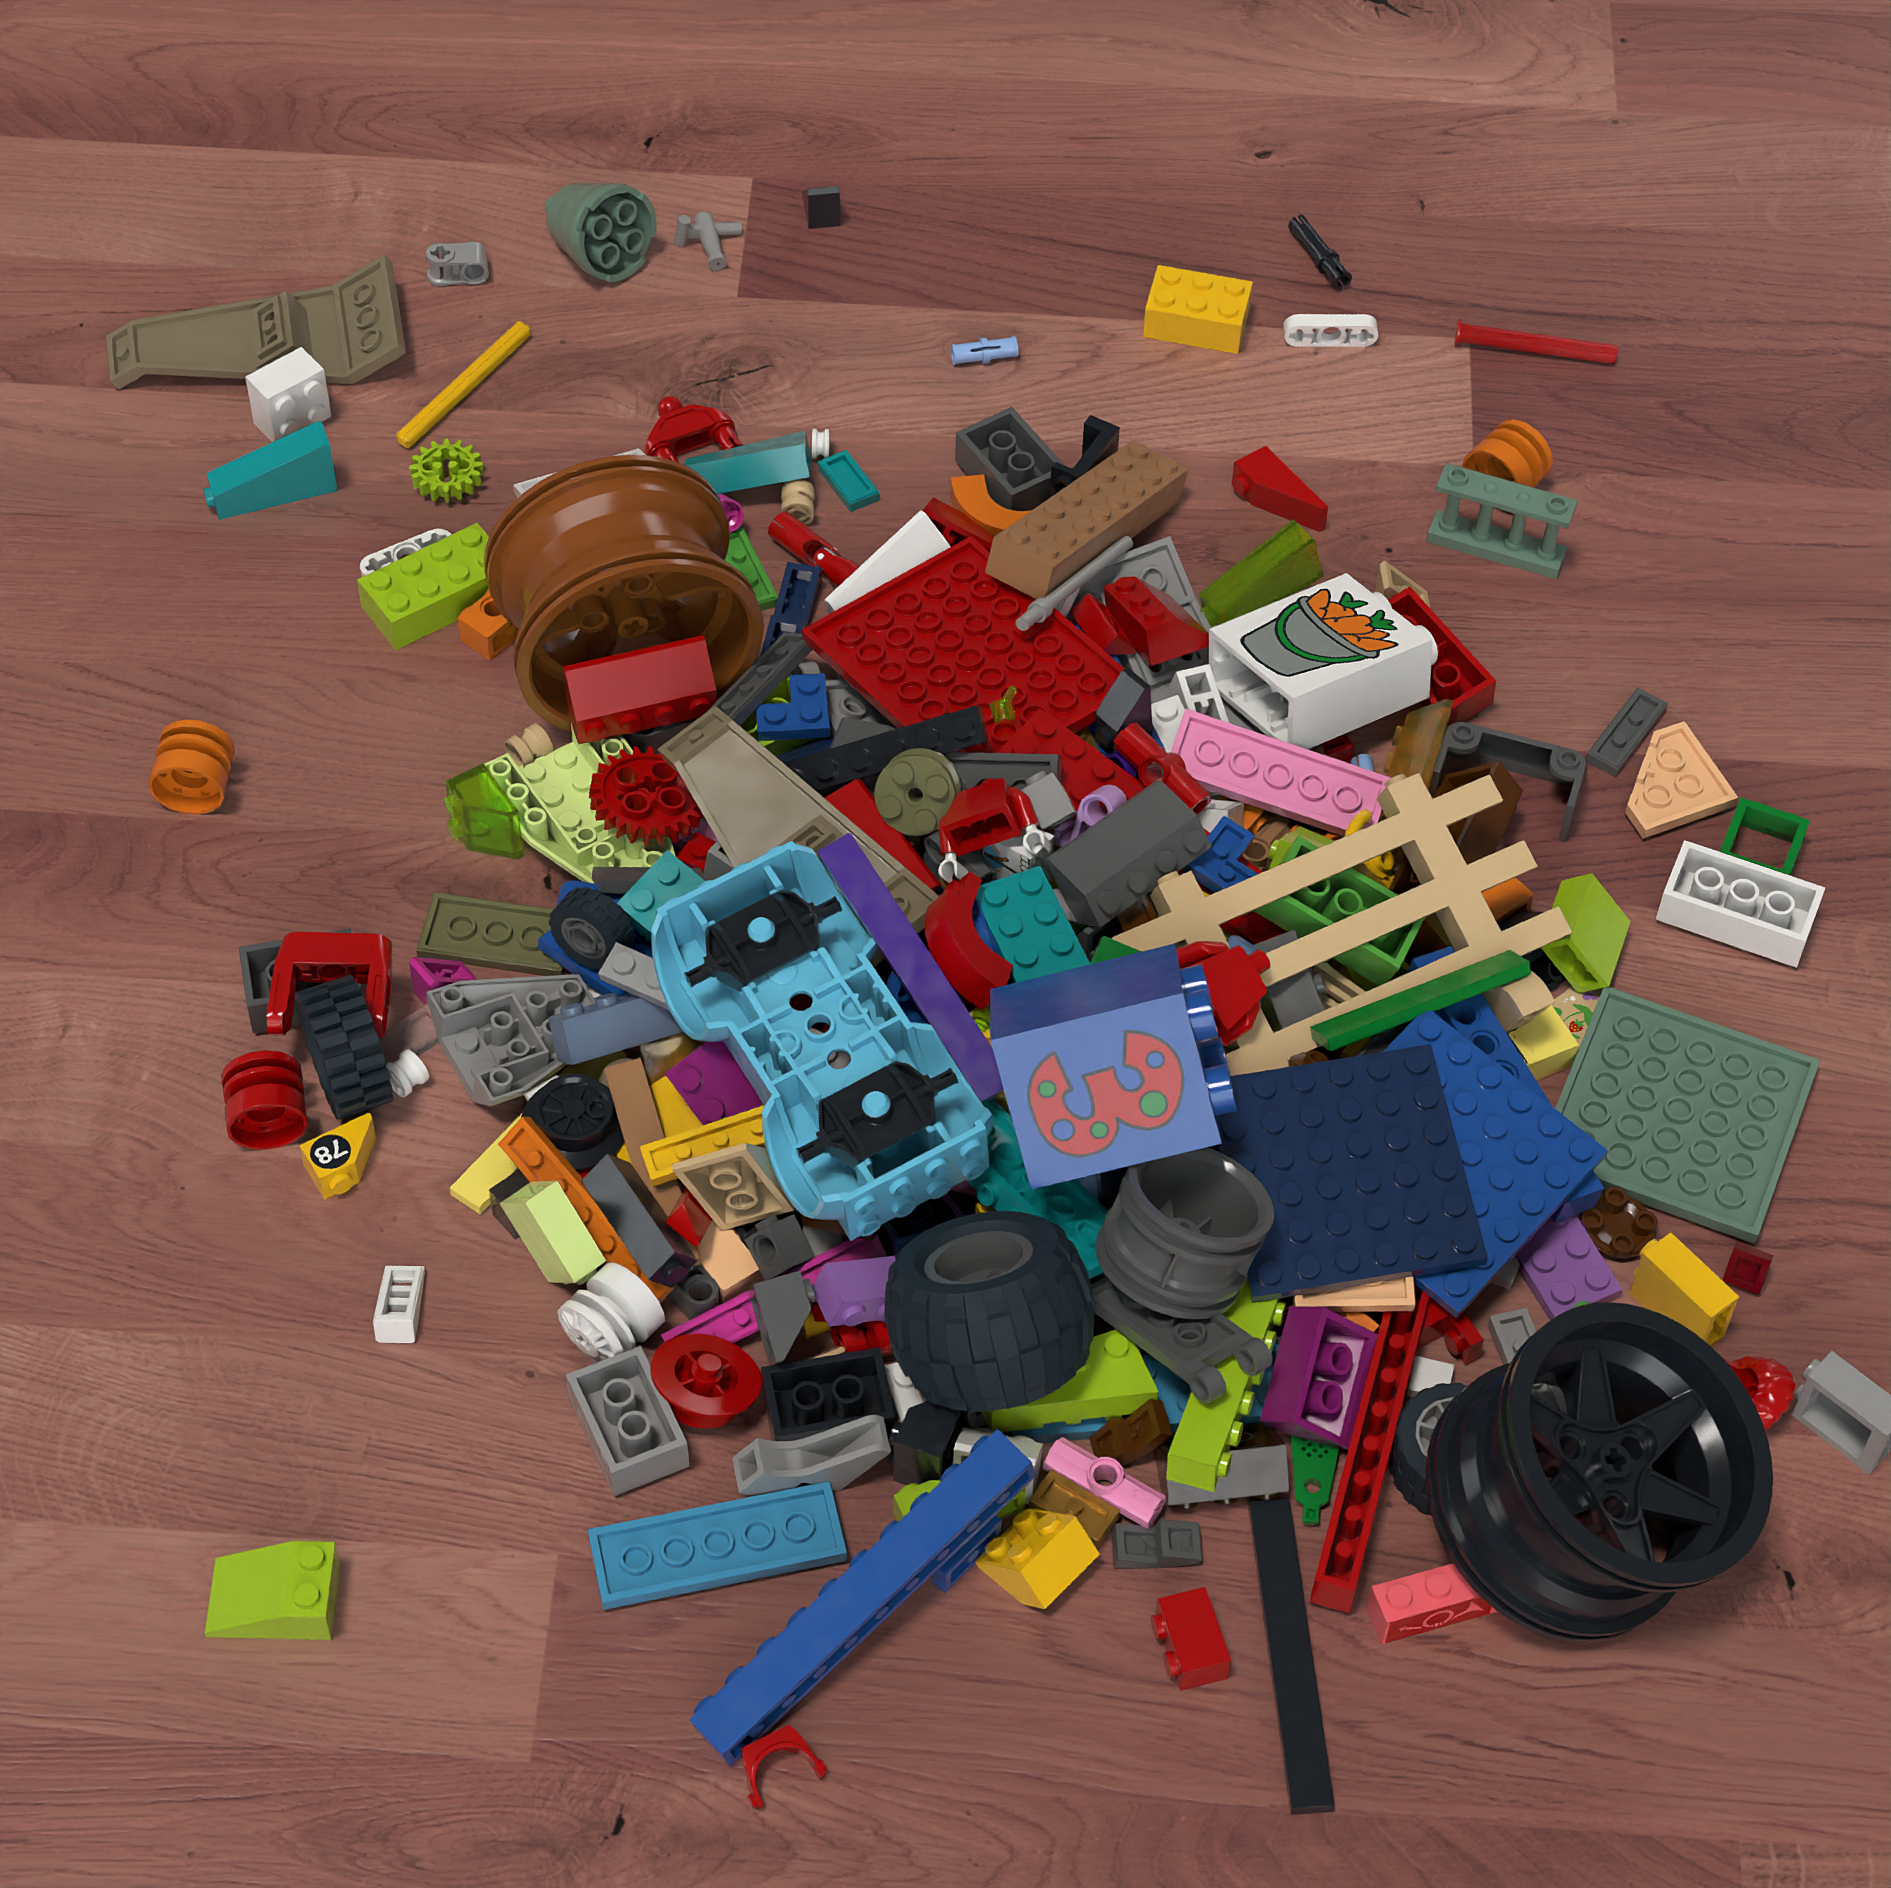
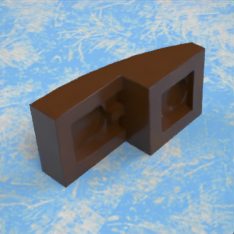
(1135, 1436)

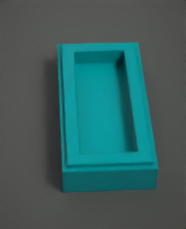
(848, 480)

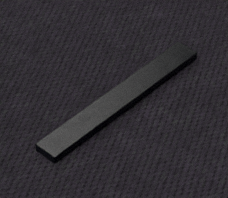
(1290, 1657)

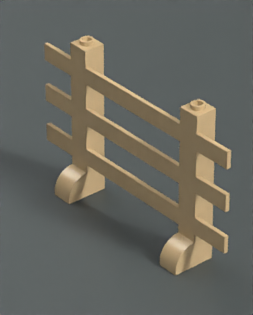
(1446, 888)

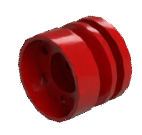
(264, 1100)

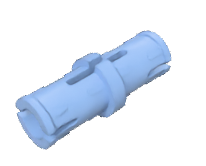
(984, 350)

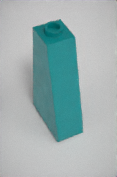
(755, 463)
(274, 475)

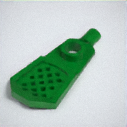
(1314, 1471)

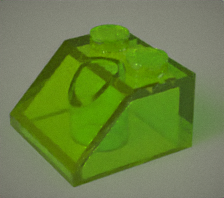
(483, 814)

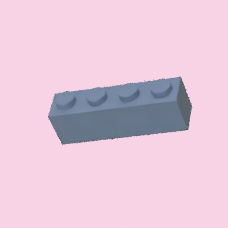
(608, 1027)

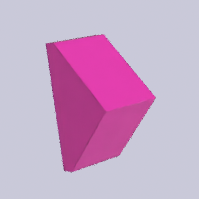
(436, 973)

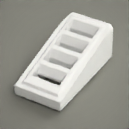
(403, 1324)

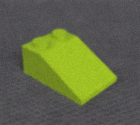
(275, 1592)

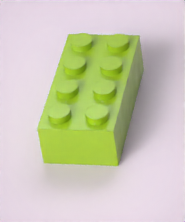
(426, 587)

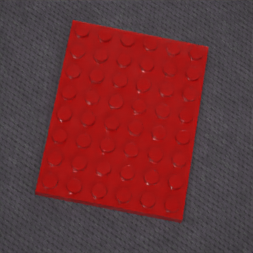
(952, 642)

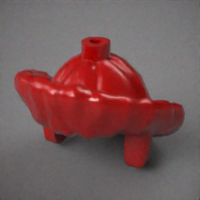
(1767, 1384)

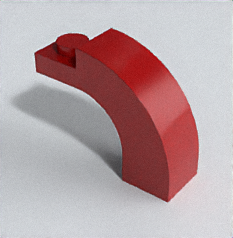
(957, 946)

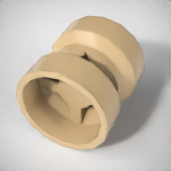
(798, 499)
(529, 746)

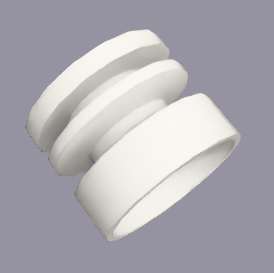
(611, 1313)

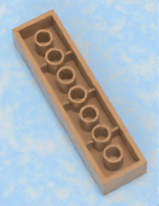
(1086, 519)

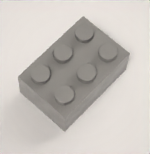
(627, 1421)

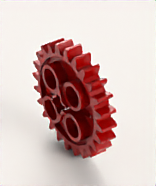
(643, 798)

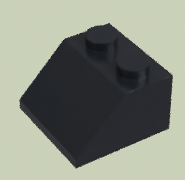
(925, 1442)

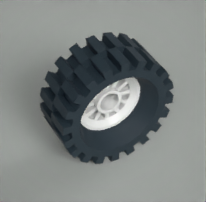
(344, 1046)

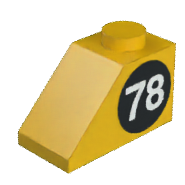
(339, 1156)

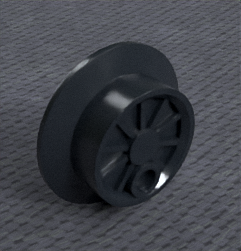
(577, 1119)

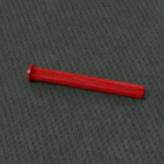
(1535, 343)

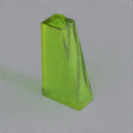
(1264, 576)

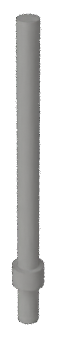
(1043, 607)

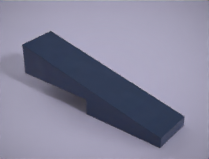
(795, 601)

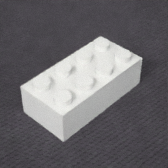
(1740, 903)

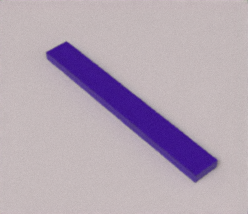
(913, 965)

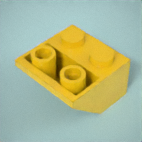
(1038, 1556)

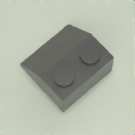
(780, 1312)

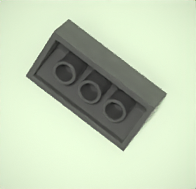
(1127, 854)

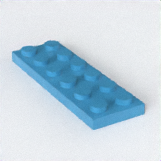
(716, 1545)

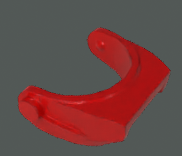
(782, 1739)

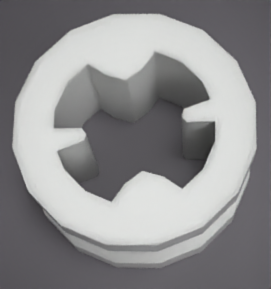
(820, 443)

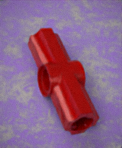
(1148, 759)

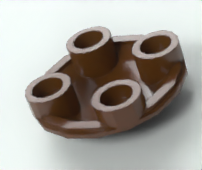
(1619, 1224)

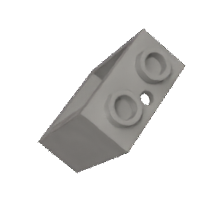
(1846, 1411)

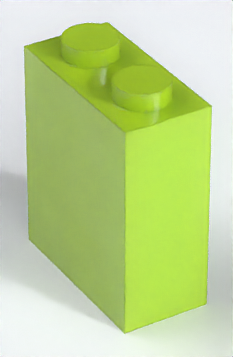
(1597, 935)

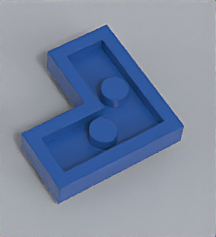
(801, 718)
(1219, 865)

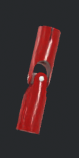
(804, 545)

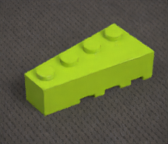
(1107, 1386)

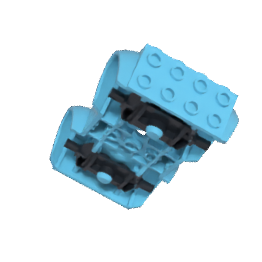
(840, 1140)

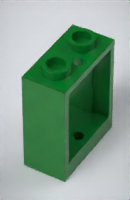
(1770, 822)

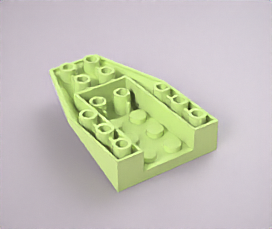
(557, 811)

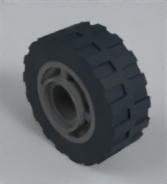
(589, 926)

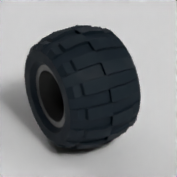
(989, 1311)

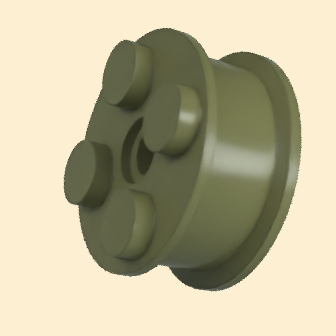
(902, 805)

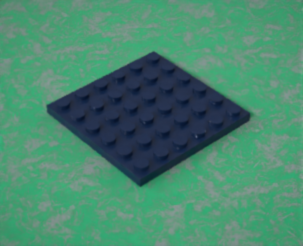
(1355, 1172)

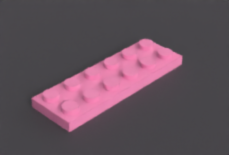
(1276, 774)

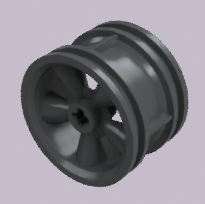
(1185, 1233)

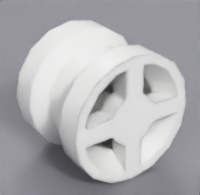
(407, 1073)

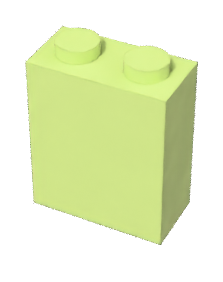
(553, 1232)

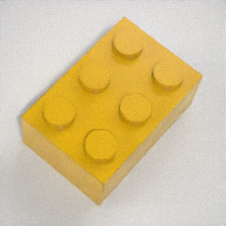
(1197, 309)

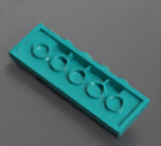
(1008, 1189)

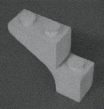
(830, 1456)

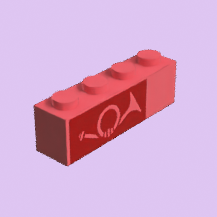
(1423, 1603)

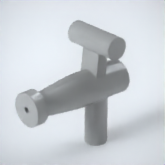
(708, 233)

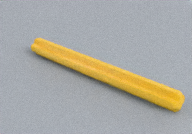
(463, 384)

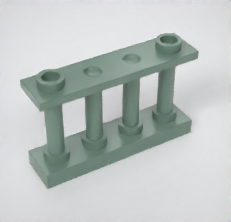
(1496, 543)

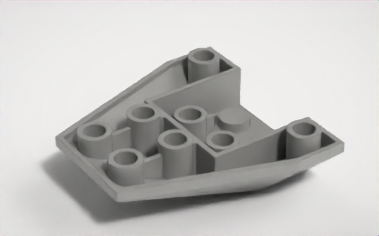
(501, 1031)

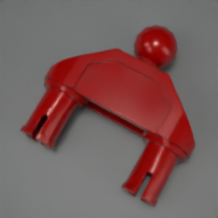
(688, 429)

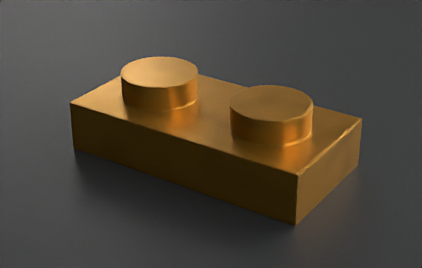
(1065, 1497)

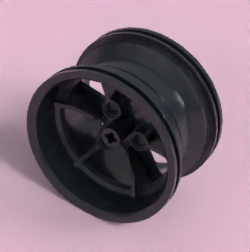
(1675, 1412)

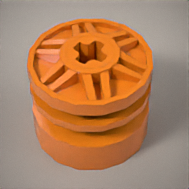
(1512, 453)
(191, 767)

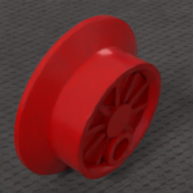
(705, 1379)

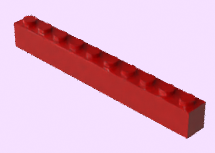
(1368, 1457)

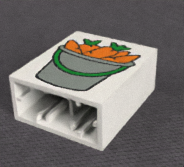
(1321, 662)

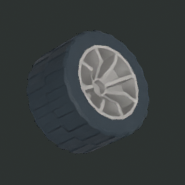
(1413, 1439)

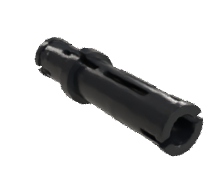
(1326, 259)

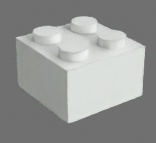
(288, 395)

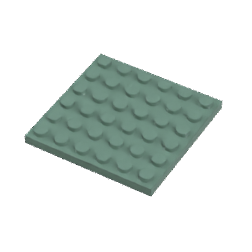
(1686, 1110)

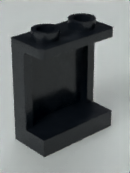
(1098, 444)

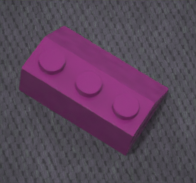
(713, 1083)
(1318, 1376)

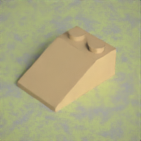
(734, 1185)

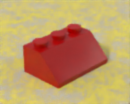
(1153, 620)

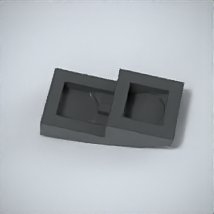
(1160, 1546)

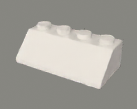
(906, 549)

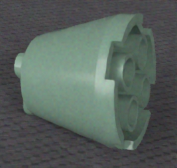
(602, 227)

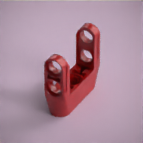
(326, 957)

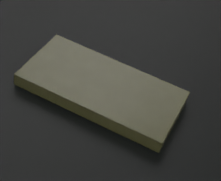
(487, 934)

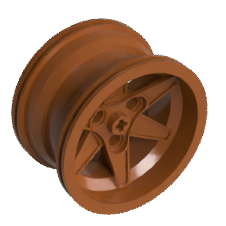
(617, 564)

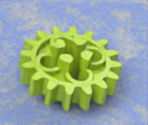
(429, 474)

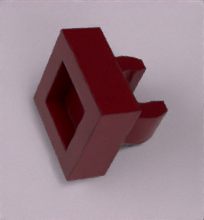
(1747, 1267)

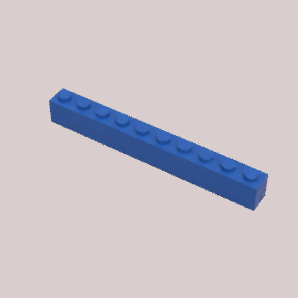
(863, 1596)

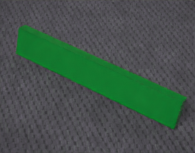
(1419, 999)

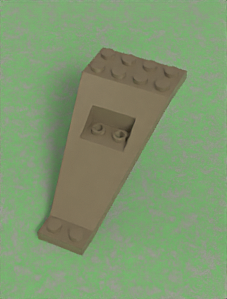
(341, 326)
(763, 804)

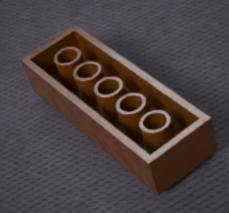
(1474, 837)

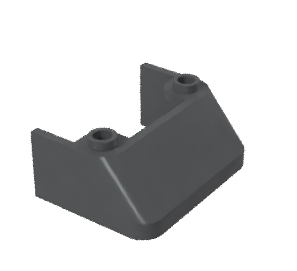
(1517, 756)

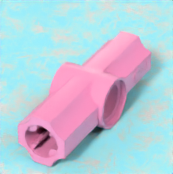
(1126, 1493)

